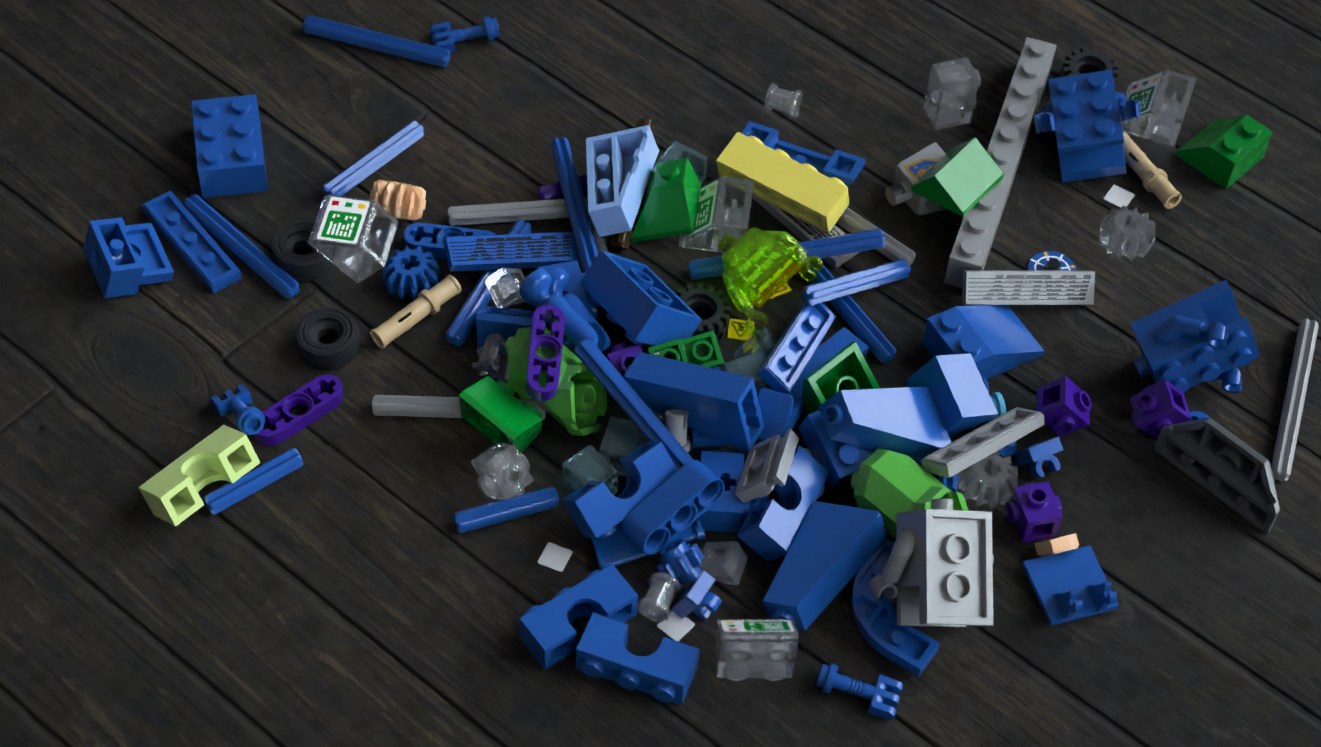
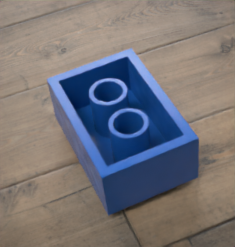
(229, 146)
(638, 300)

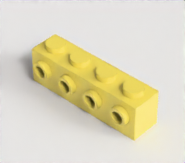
(784, 181)

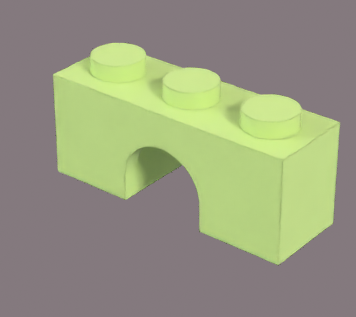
(175, 489)

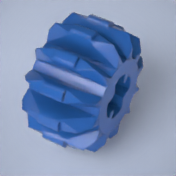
(410, 272)

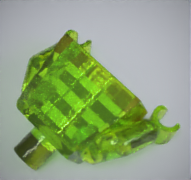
(760, 266)

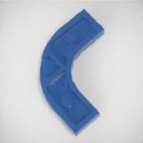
(878, 620)

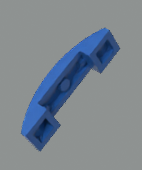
(839, 165)

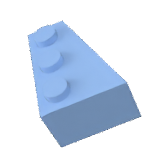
(618, 176)

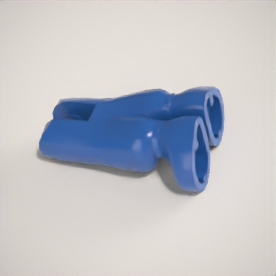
(547, 289)

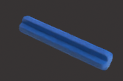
(253, 481)
(506, 509)

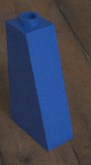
(716, 400)
(887, 419)
(822, 560)

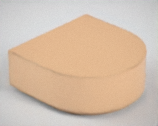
(1057, 545)

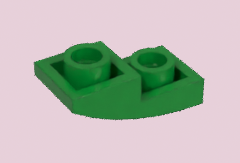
(697, 350)

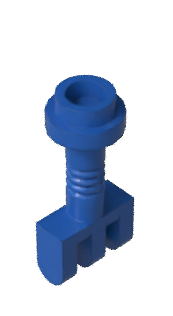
(445, 37)
(248, 419)
(882, 696)

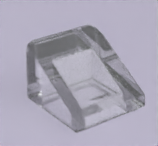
(505, 286)
(724, 561)

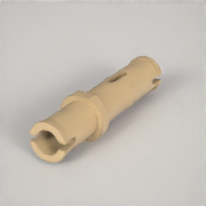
(1153, 178)
(426, 303)

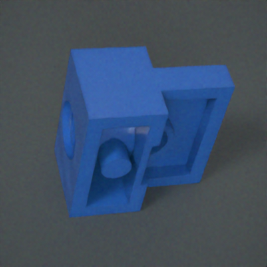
(125, 256)

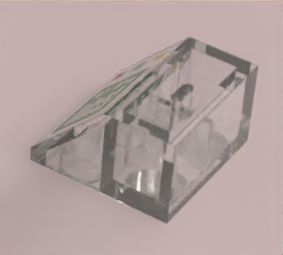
(1162, 105)
(721, 209)
(353, 235)
(755, 648)

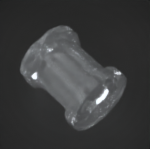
(783, 100)
(659, 597)

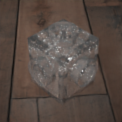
(502, 471)

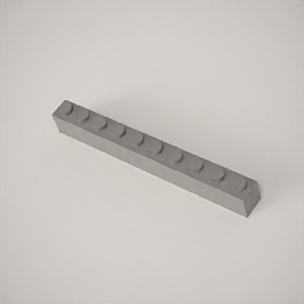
(1006, 150)

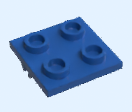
(1070, 585)

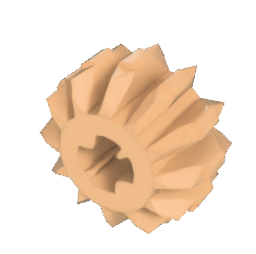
(399, 199)

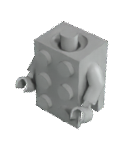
(940, 567)

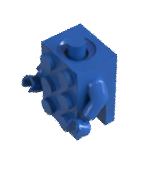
(1087, 124)
(1196, 341)

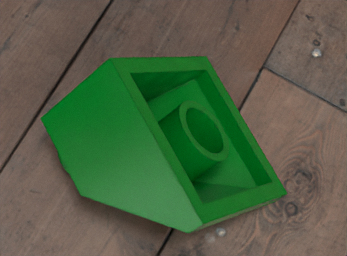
(668, 202)

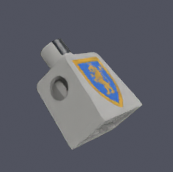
(908, 173)

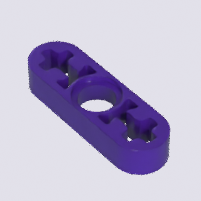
(536, 363)
(304, 396)

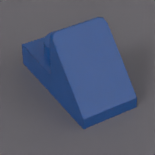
(778, 412)

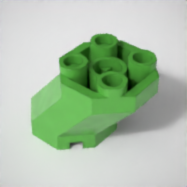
(579, 393)
(896, 485)

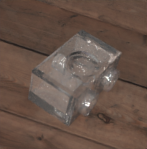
(951, 93)

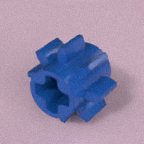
(681, 561)

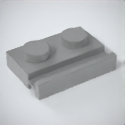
(767, 465)

